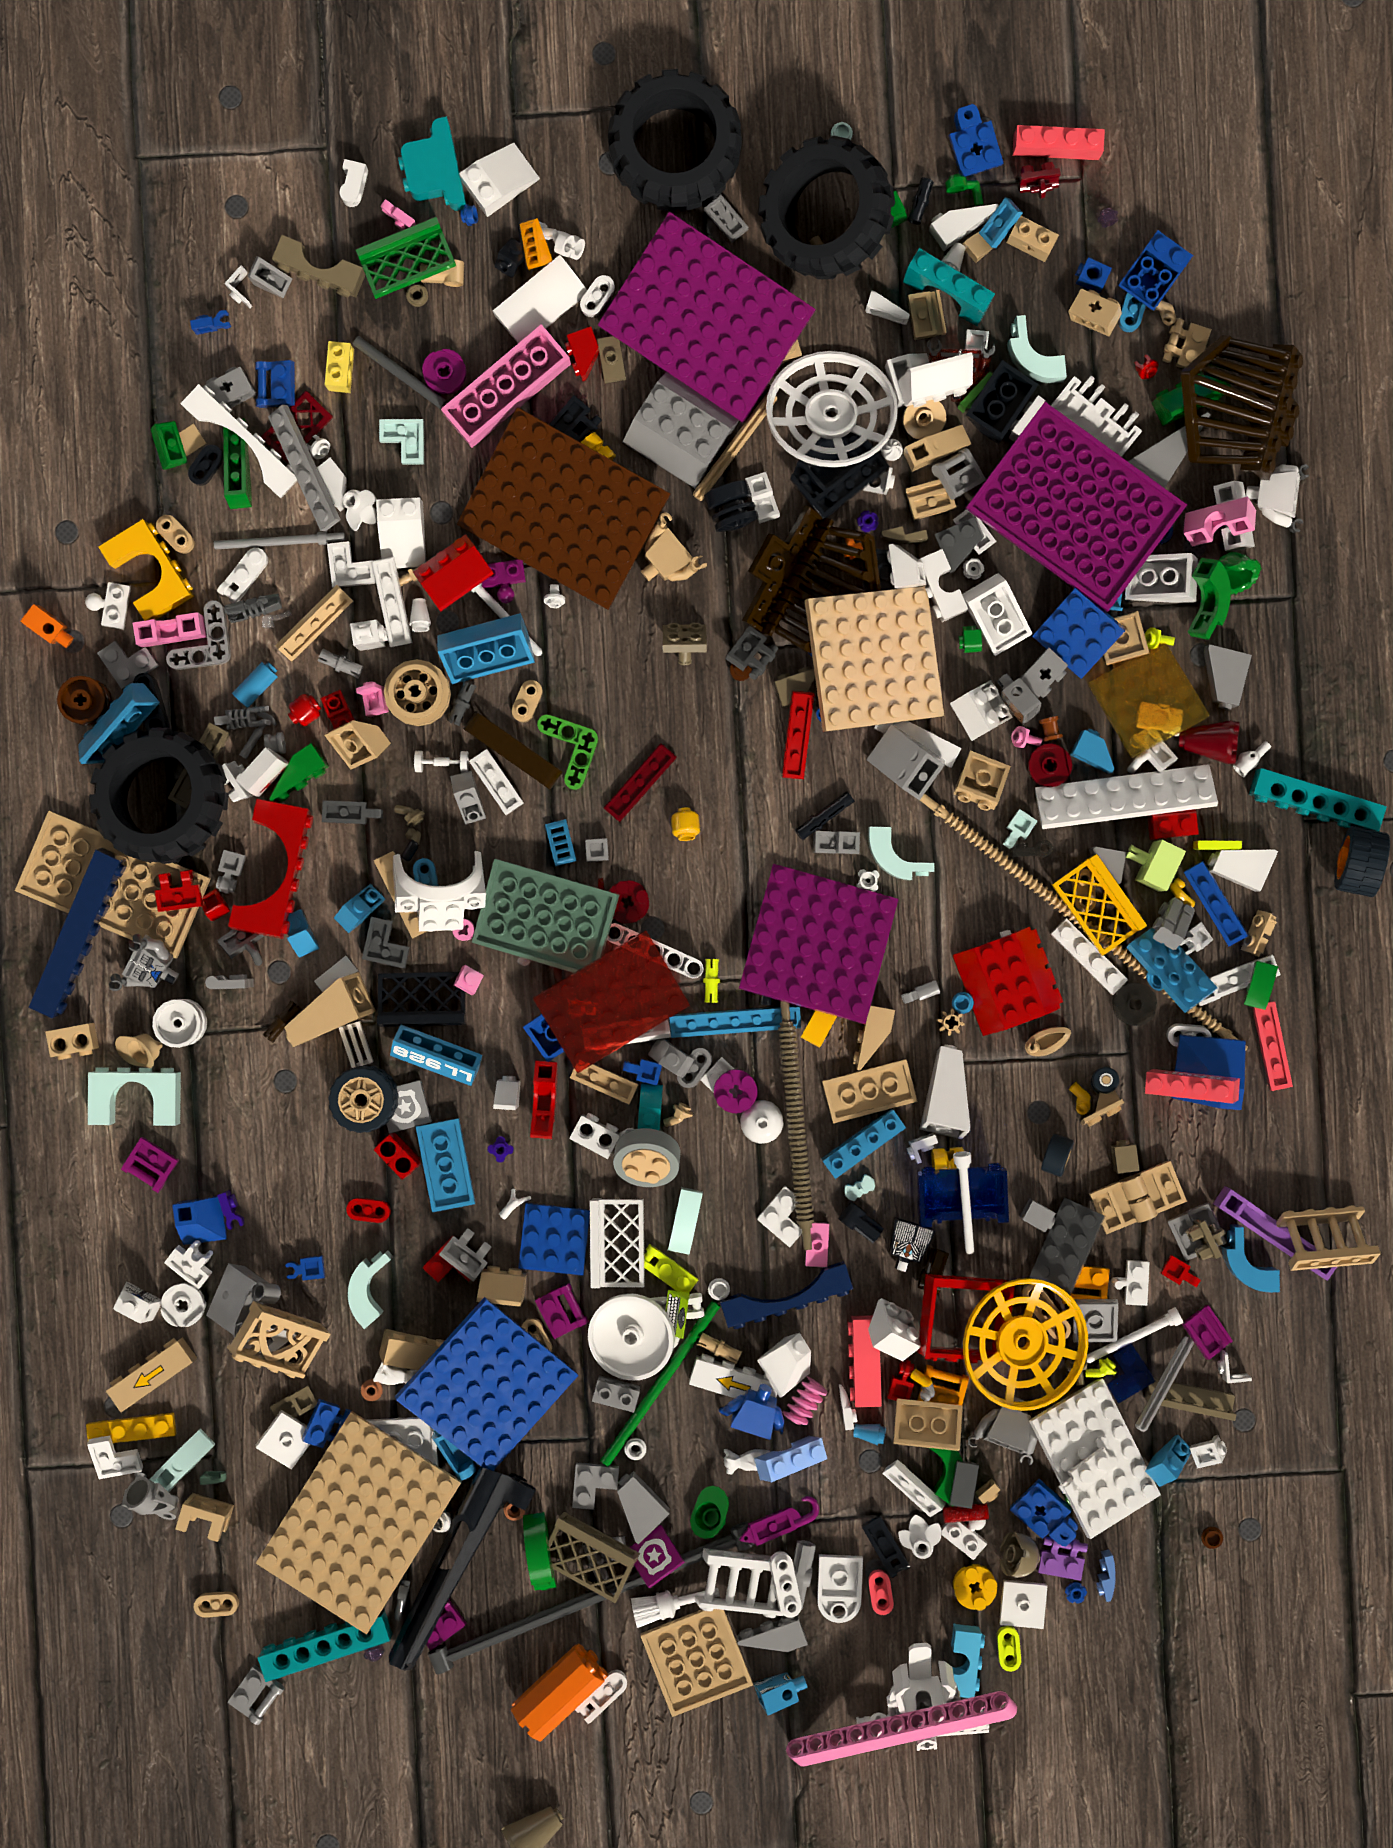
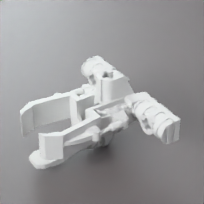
(922, 1691)

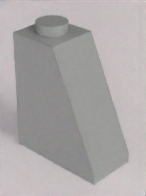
(1226, 675)
(641, 1506)

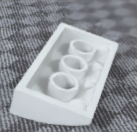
(540, 300)

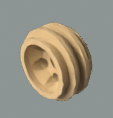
(419, 716)

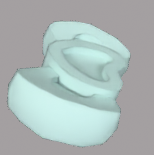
(859, 1188)

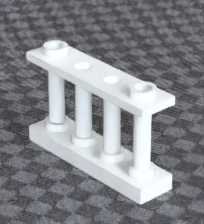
(736, 1562)

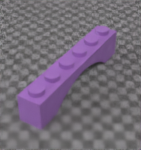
(1263, 1225)

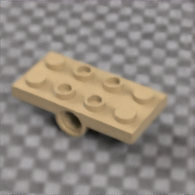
(1138, 1197)

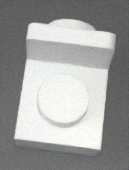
(924, 1143)
(1208, 1452)

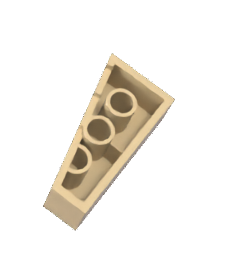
(406, 1350)

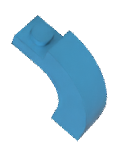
(1259, 1278)

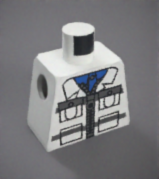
(136, 1303)

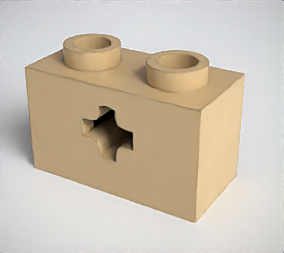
(1032, 238)
(1099, 320)

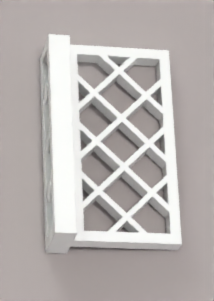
(598, 1237)

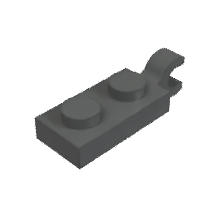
(348, 812)

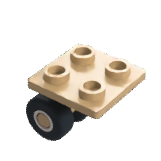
(1104, 1083)

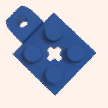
(972, 132)
(1055, 1517)

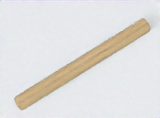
(732, 449)

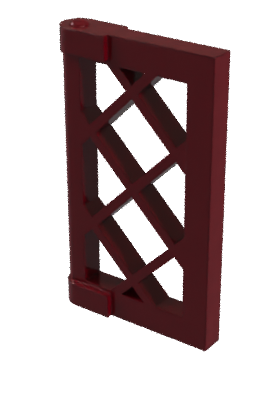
(315, 429)

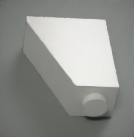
(1243, 867)

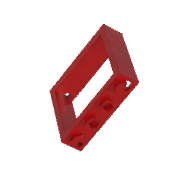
(928, 1307)

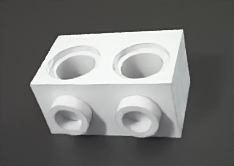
(592, 1140)

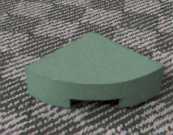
(212, 1477)

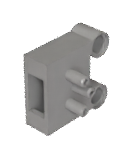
(235, 1295)

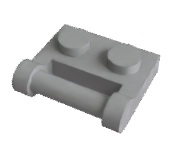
(961, 480)
(233, 982)
(249, 1691)

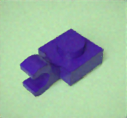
(228, 1205)

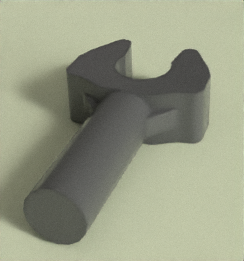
(401, 1599)

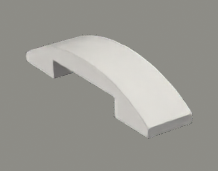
(1235, 979)

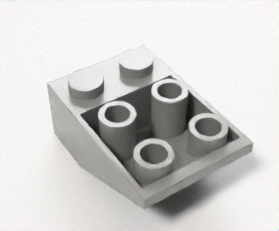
(906, 761)

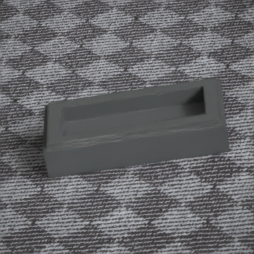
(964, 1484)

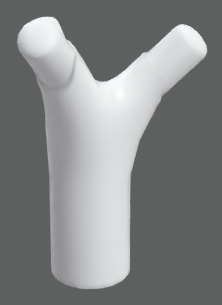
(512, 1204)

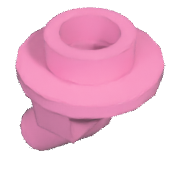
(1021, 736)

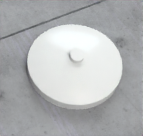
(631, 1337)

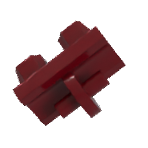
(1039, 181)

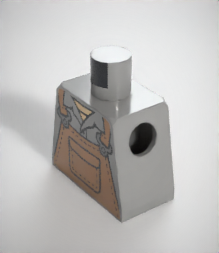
(1022, 706)

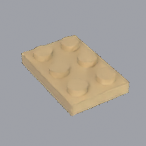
(928, 1424)

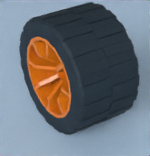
(1362, 861)

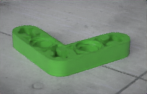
(576, 739)

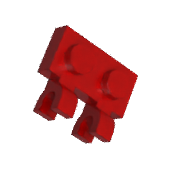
(178, 897)

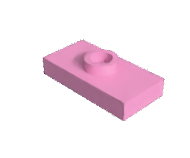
(819, 1254)

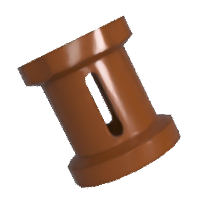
(1050, 728)

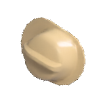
(138, 1050)

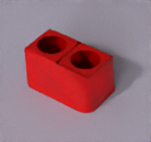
(407, 1153)

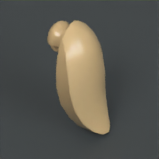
(1047, 1041)

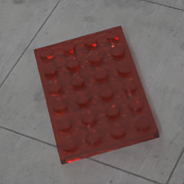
(611, 1001)

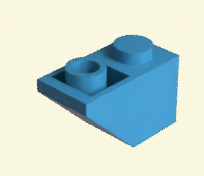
(359, 908)
(1169, 1461)

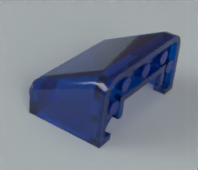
(941, 1195)

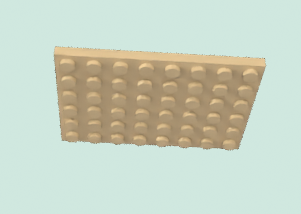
(358, 1522)

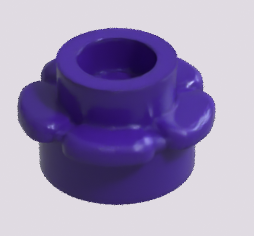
(867, 527)

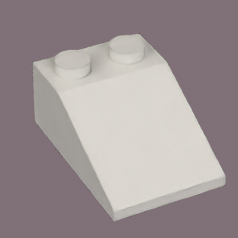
(498, 178)
(402, 531)
(1165, 579)
(997, 614)

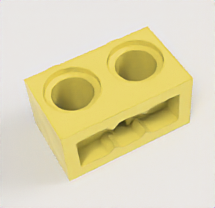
(339, 367)

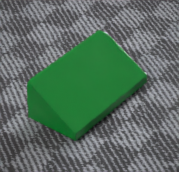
(168, 444)

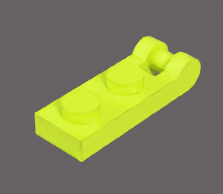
(669, 1270)

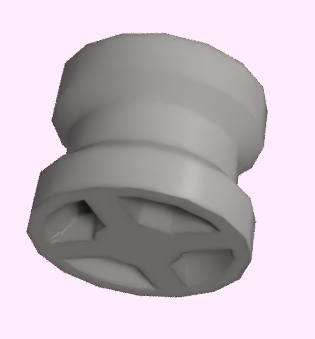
(275, 742)

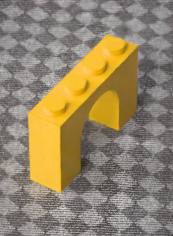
(172, 588)

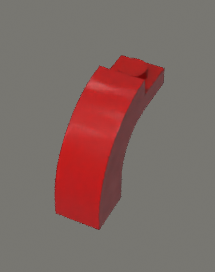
(544, 1099)

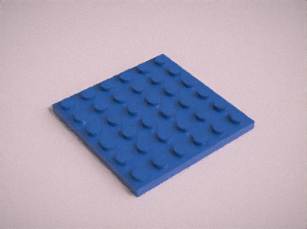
(486, 1385)

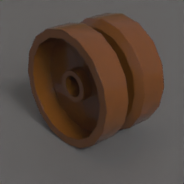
(72, 697)

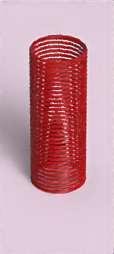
(962, 1510)

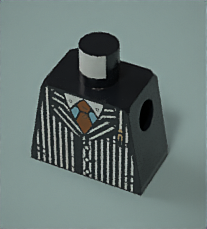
(909, 1242)

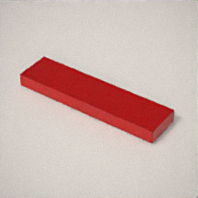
(797, 734)

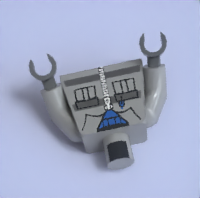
(146, 965)

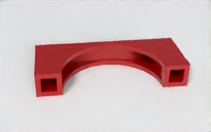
(271, 915)

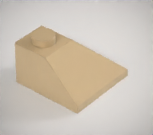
(358, 742)

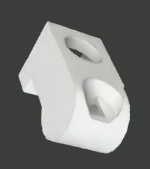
(355, 181)

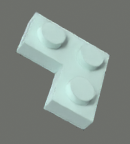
(408, 433)

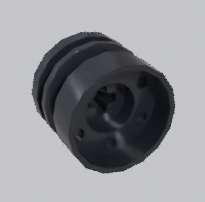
(730, 502)

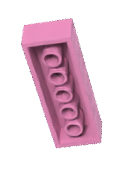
(506, 386)

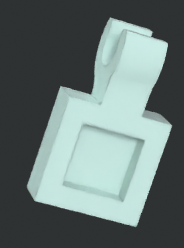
(1020, 827)

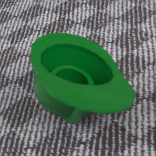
(709, 1512)

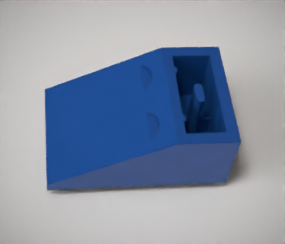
(1155, 270)

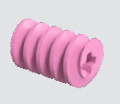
(805, 1402)

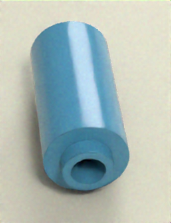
(255, 683)

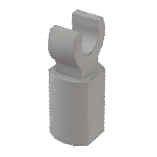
(921, 992)

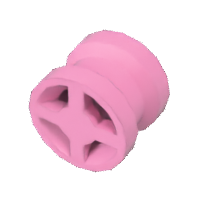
(467, 932)

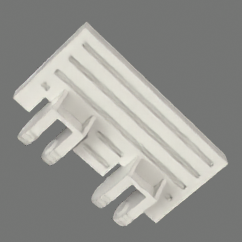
(1096, 418)

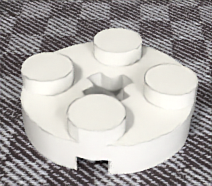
(184, 1292)

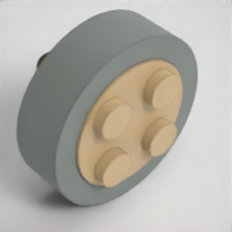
(646, 1157)

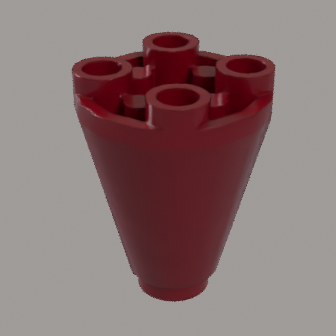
(1212, 741)

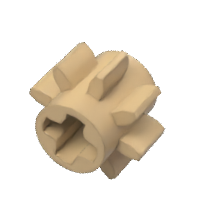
(947, 1017)

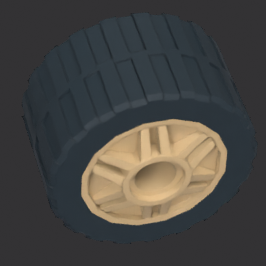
(349, 1108)

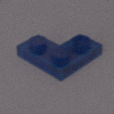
(1135, 1375)

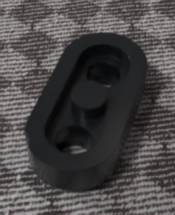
(204, 464)

